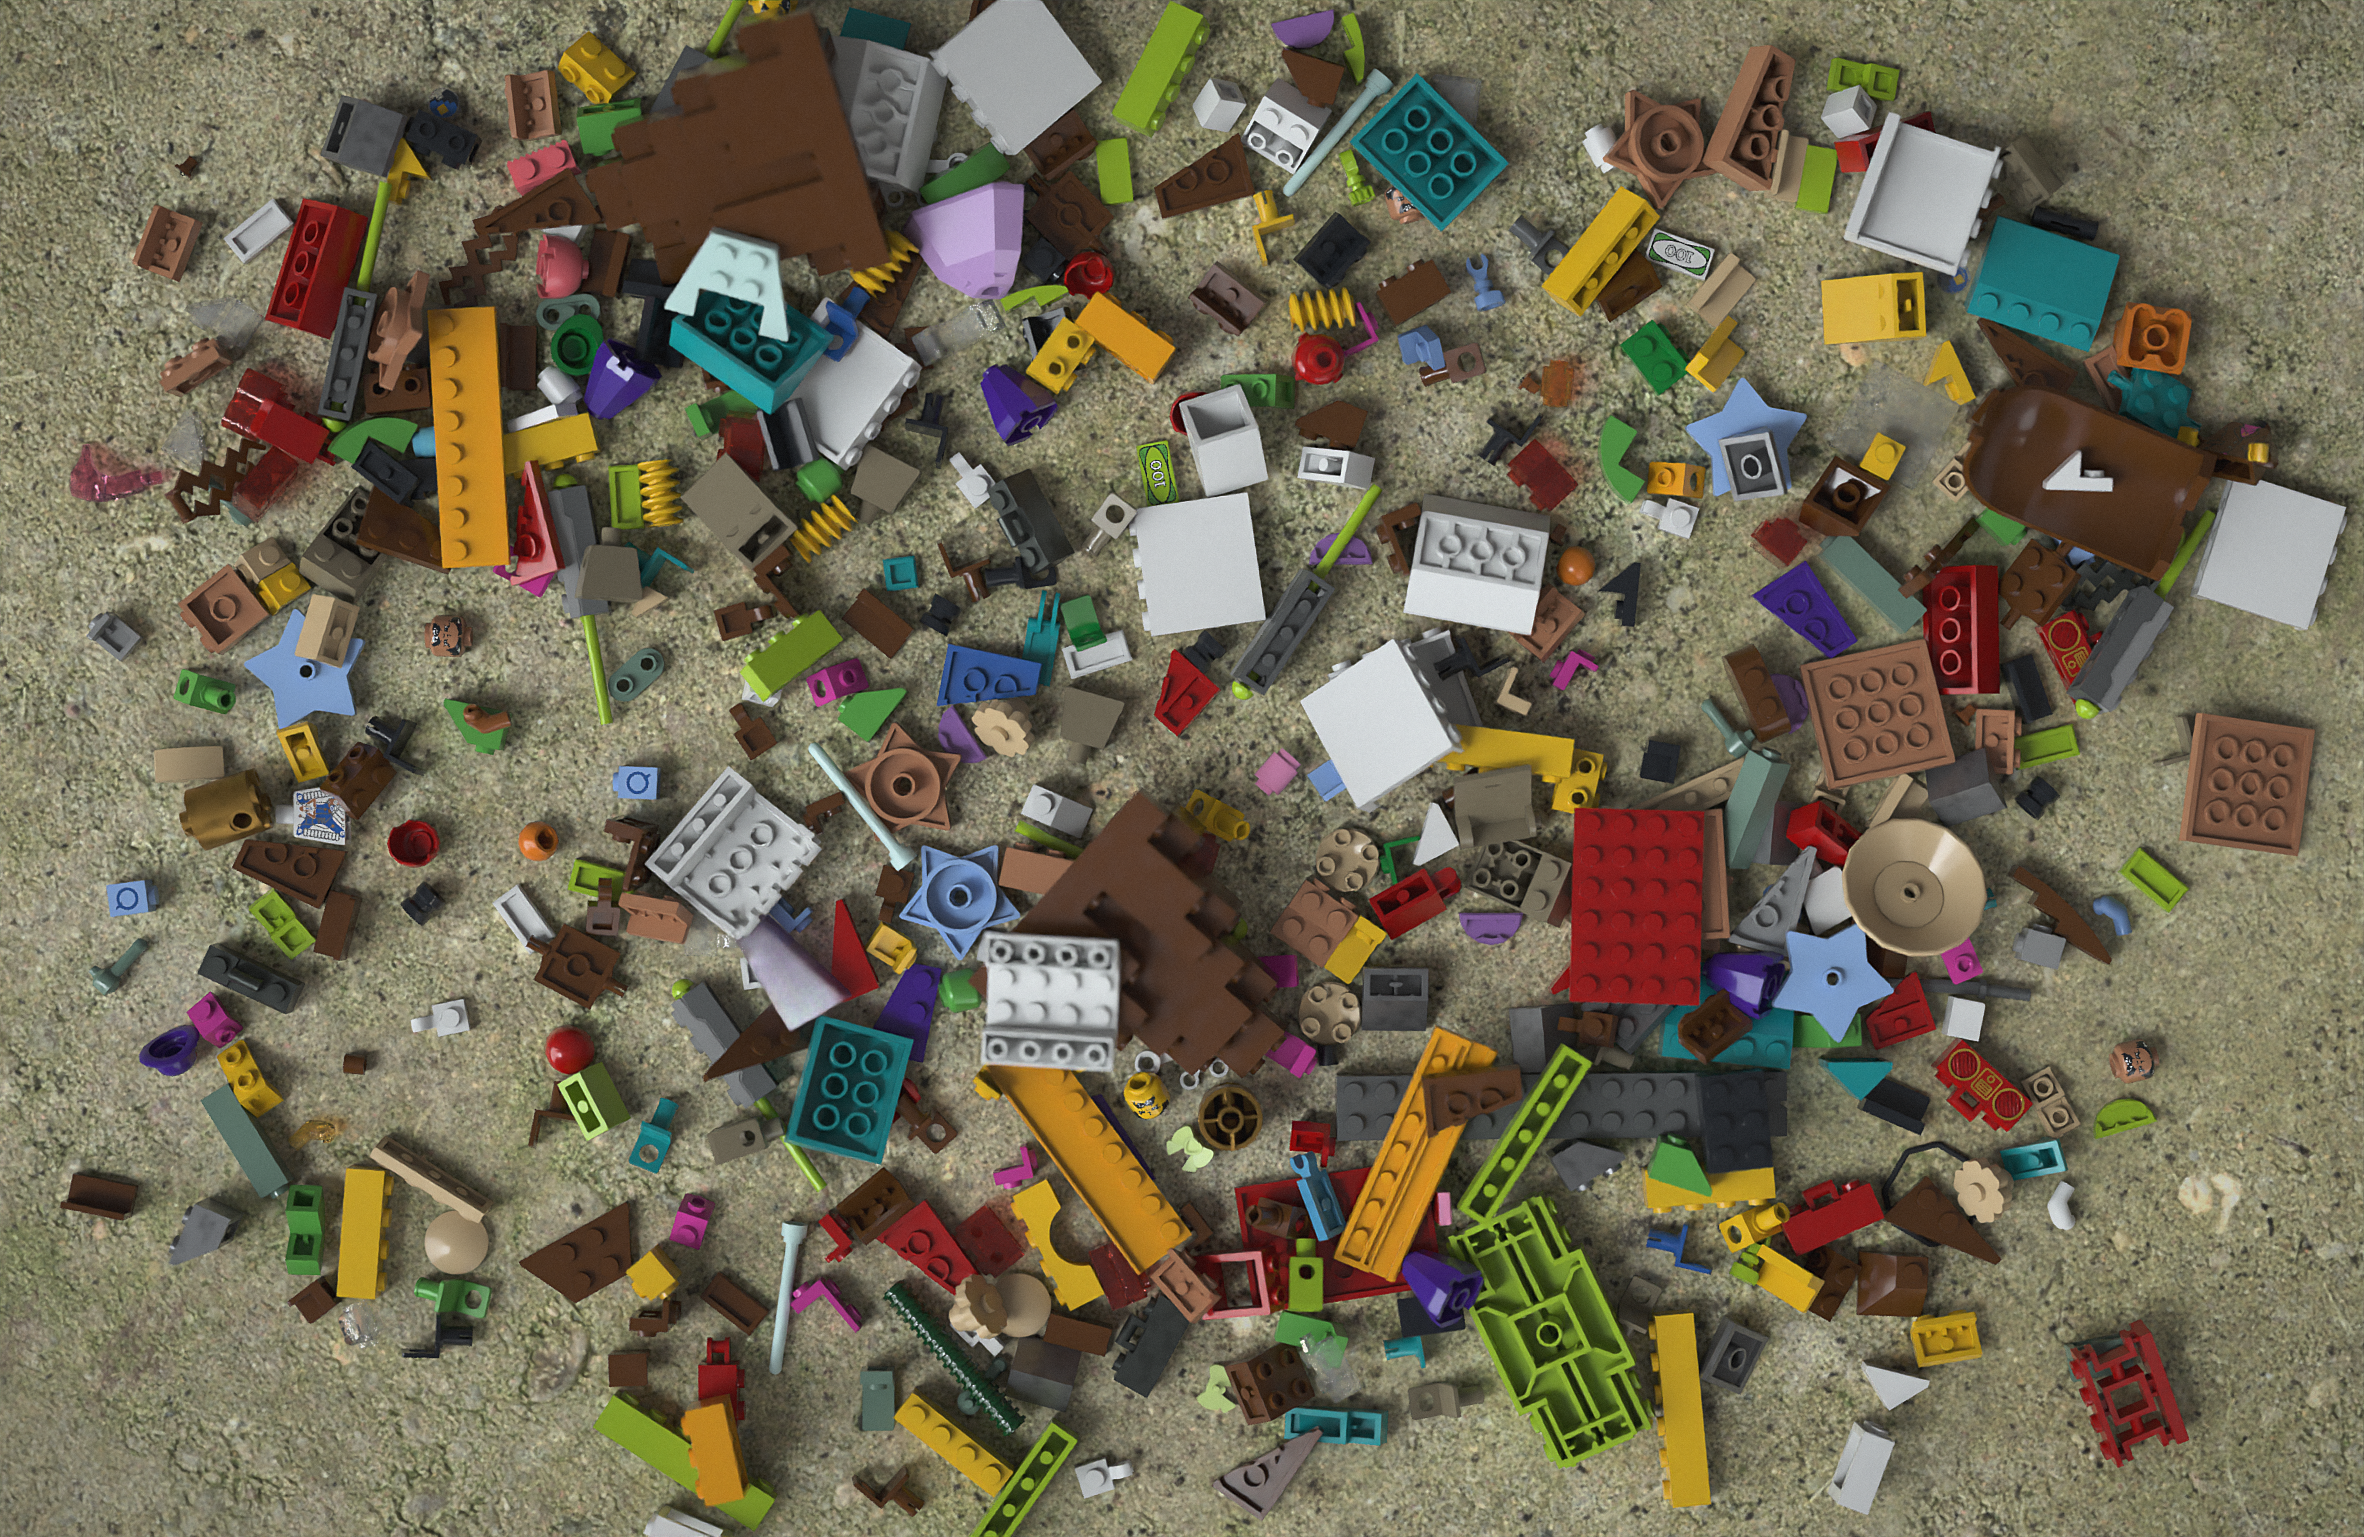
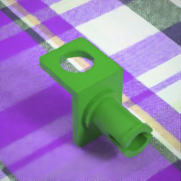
(205, 692)
(452, 1295)

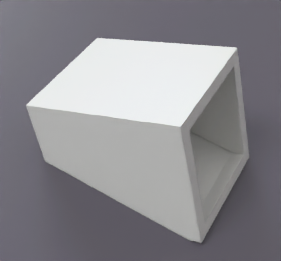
(1224, 440)

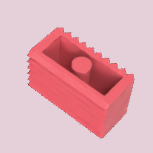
(541, 166)

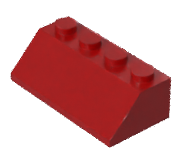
(316, 268)
(1963, 629)

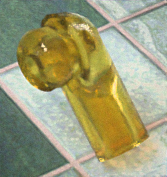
(312, 1130)

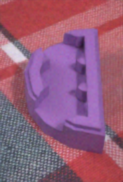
(1305, 31)
(1353, 554)
(1792, 698)
(957, 738)
(1490, 927)

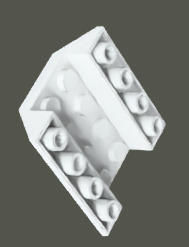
(891, 108)
(1477, 564)
(1051, 1001)

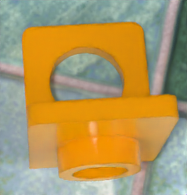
(1675, 479)

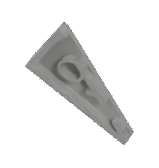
(1778, 909)

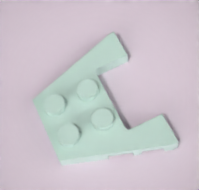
(740, 269)

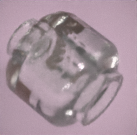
(361, 1324)

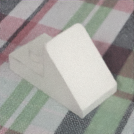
(2068, 477)

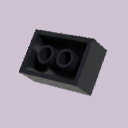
(1734, 1121)

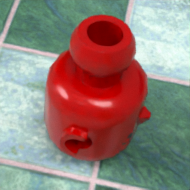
(1317, 359)

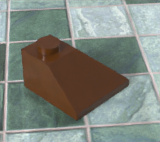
(1314, 76)
(1842, 500)
(1891, 1283)

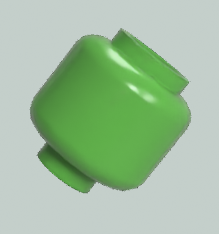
(819, 480)
(957, 992)

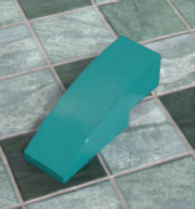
(1341, 1424)

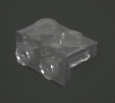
(1331, 1366)

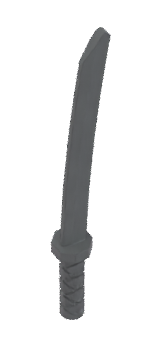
(1979, 988)

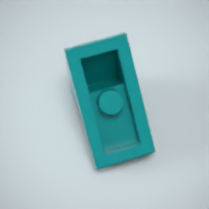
(2034, 1159)

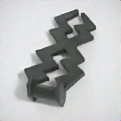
(2121, 578)

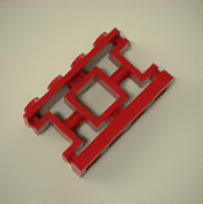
(2151, 1385)

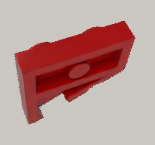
(1183, 694)
(1900, 1014)

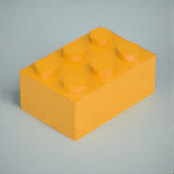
(1126, 336)
(715, 1450)

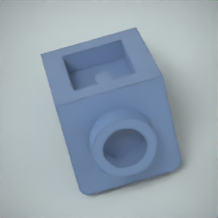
(1421, 345)
(783, 911)

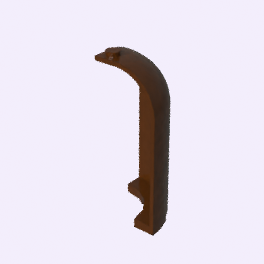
(2153, 475)

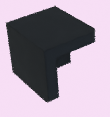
(1659, 761)

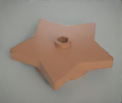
(1660, 145)
(397, 328)
(926, 769)

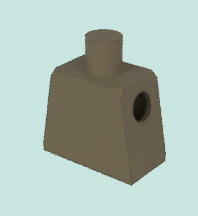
(881, 483)
(609, 571)
(1087, 721)
(731, 1141)

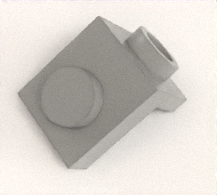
(114, 635)

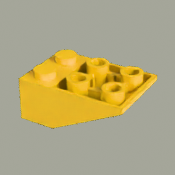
(1873, 308)

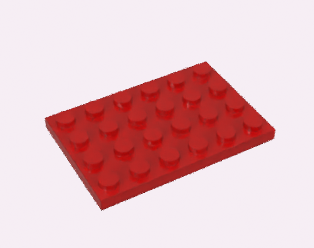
(1636, 906)
(1340, 1280)

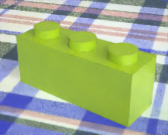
(790, 654)

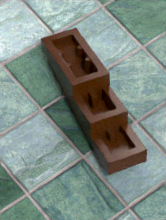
(2066, 921)

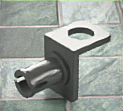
(1538, 242)

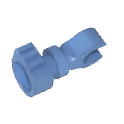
(1487, 298)

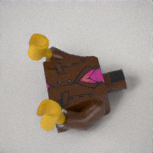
(2240, 450)

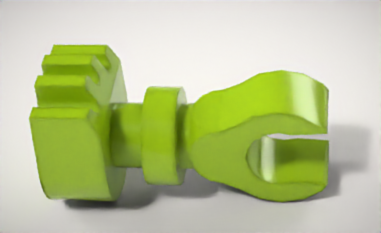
(1361, 194)
(1749, 1258)

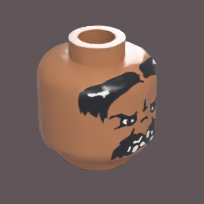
(1400, 208)
(448, 636)
(2133, 1061)

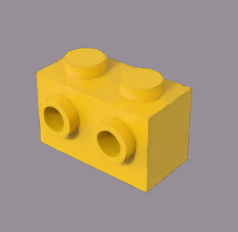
(1061, 356)
(1581, 786)
(654, 1274)

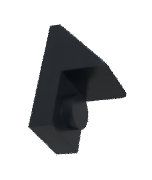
(1626, 585)

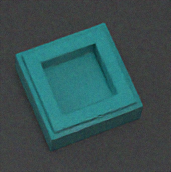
(900, 573)

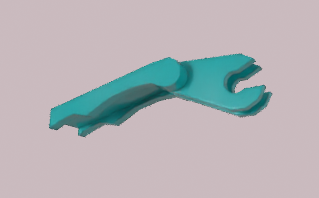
(1043, 638)

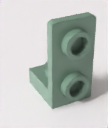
(878, 1398)

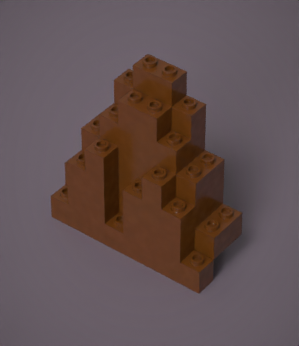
(751, 151)
(1182, 972)

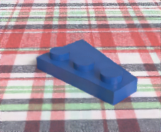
(986, 675)

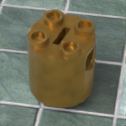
(226, 810)
(1235, 1131)

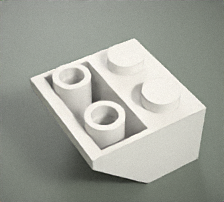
(1284, 126)

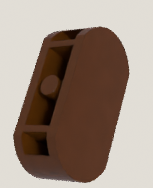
(1756, 693)

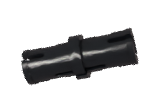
(2064, 223)

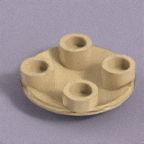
(1347, 859)
(1329, 1013)
(456, 1243)
(1025, 1303)

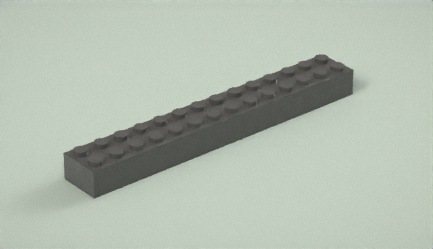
(1600, 1107)

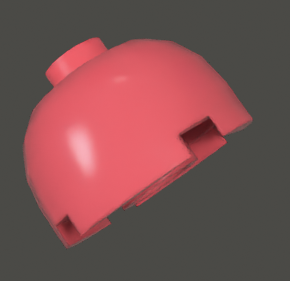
(559, 267)

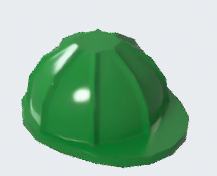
(576, 344)

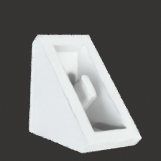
(1435, 836)
(1892, 1384)

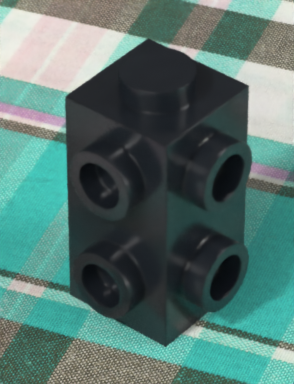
(440, 137)

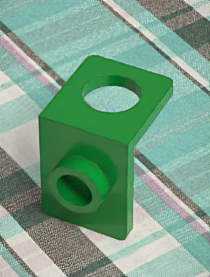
(1082, 623)
(1386, 860)

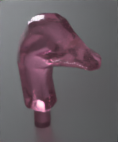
(92, 486)

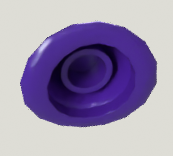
(172, 1051)

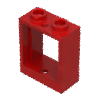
(1268, 1274)

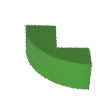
(975, 171)
(387, 429)
(1612, 445)
(307, 1229)

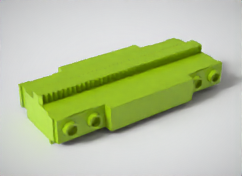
(1553, 1331)

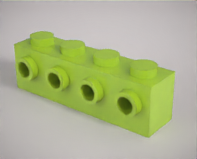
(1161, 69)

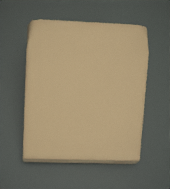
(650, 600)

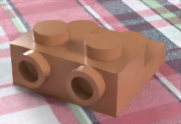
(195, 368)
(223, 610)
(1315, 922)

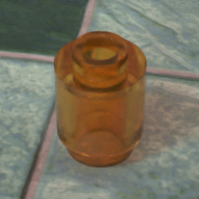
(1557, 384)

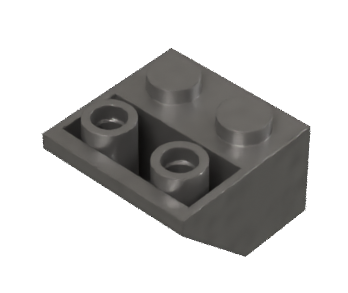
(364, 136)
(1394, 998)
(1582, 1160)
(205, 1230)

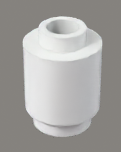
(1598, 143)
(559, 386)

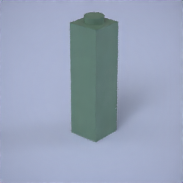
(1870, 581)
(1752, 805)
(248, 1143)

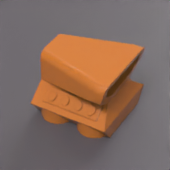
(2152, 338)

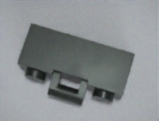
(1029, 522)
(251, 978)
(1149, 1356)

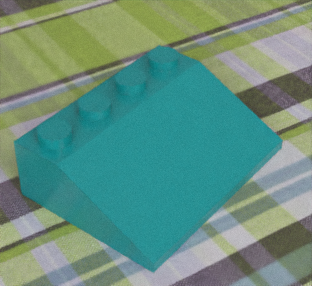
(1429, 152)
(2042, 283)
(728, 345)
(1765, 1045)
(848, 1090)

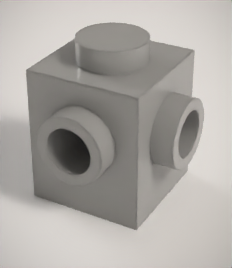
(2039, 946)

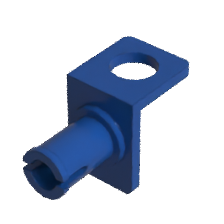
(843, 321)
(1675, 1244)

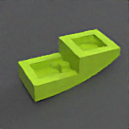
(1354, 57)
(1875, 79)
(1043, 295)
(282, 923)

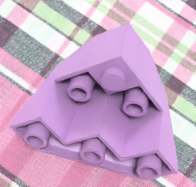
(972, 238)

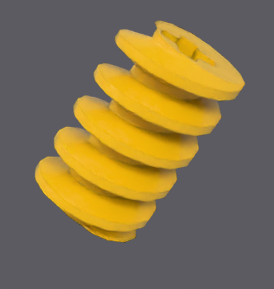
(872, 278)
(1321, 309)
(660, 493)
(822, 528)

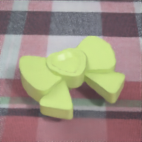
(1199, 1153)
(1212, 1395)

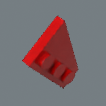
(930, 1246)

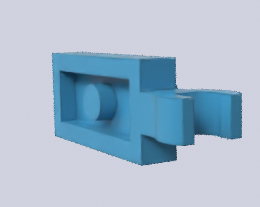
(1318, 1196)

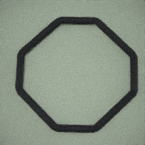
(1897, 1168)

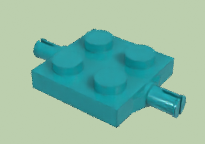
(2154, 400)

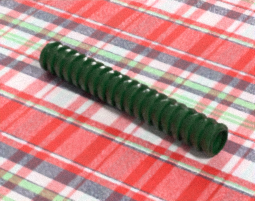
(954, 1357)

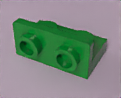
(1656, 356)

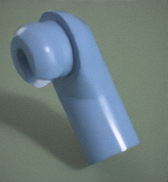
(2115, 910)

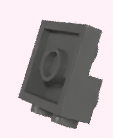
(1634, 1020)

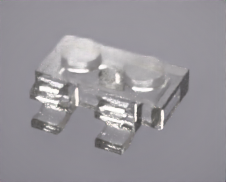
(704, 936)

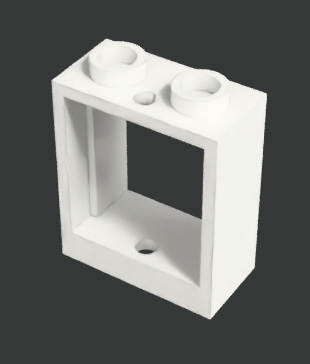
(1861, 1466)
(676, 1523)

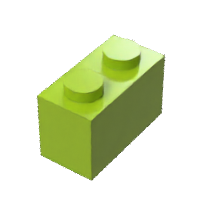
(594, 1101)

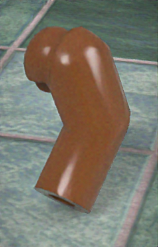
(483, 721)

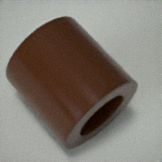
(355, 1064)

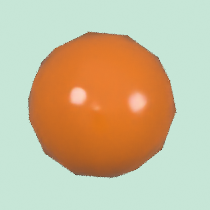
(1576, 566)
(538, 841)

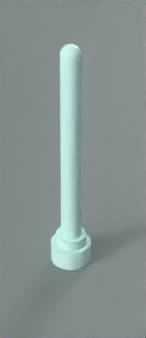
(1376, 85)
(899, 852)
(793, 1234)

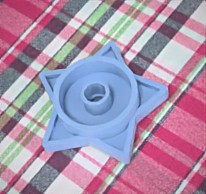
(1740, 414)
(298, 696)
(936, 903)
(1807, 983)

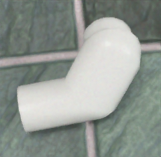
(2059, 1208)

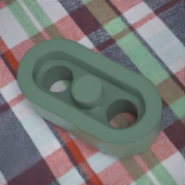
(567, 307)
(636, 675)

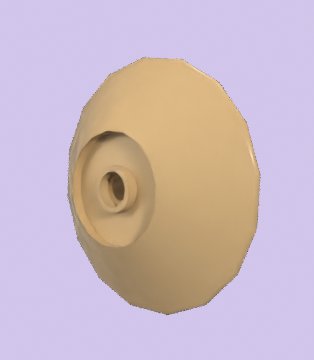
(1931, 865)

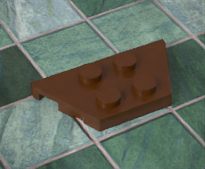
(587, 1256)

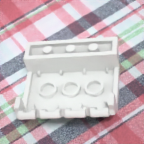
(733, 855)

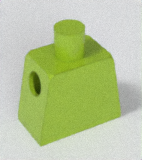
(1302, 1293)

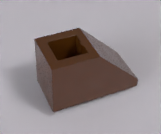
(1336, 423)

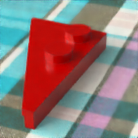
(536, 534)

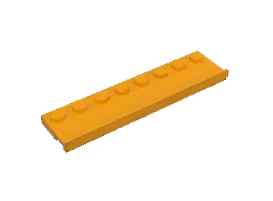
(469, 437)
(1093, 1160)
(1407, 1165)

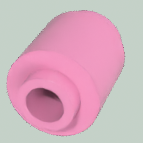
(1277, 772)

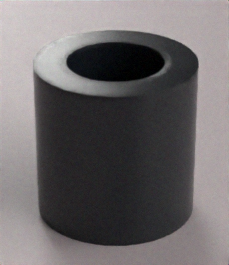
(1328, 1055)

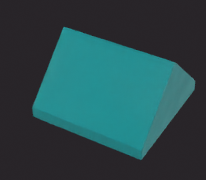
(1856, 1075)

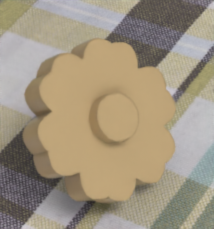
(1004, 726)
(1983, 1189)
(978, 1308)

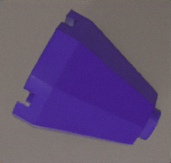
(617, 379)
(1016, 403)
(1748, 977)
(1442, 1284)

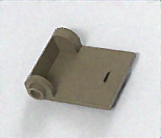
(1494, 807)

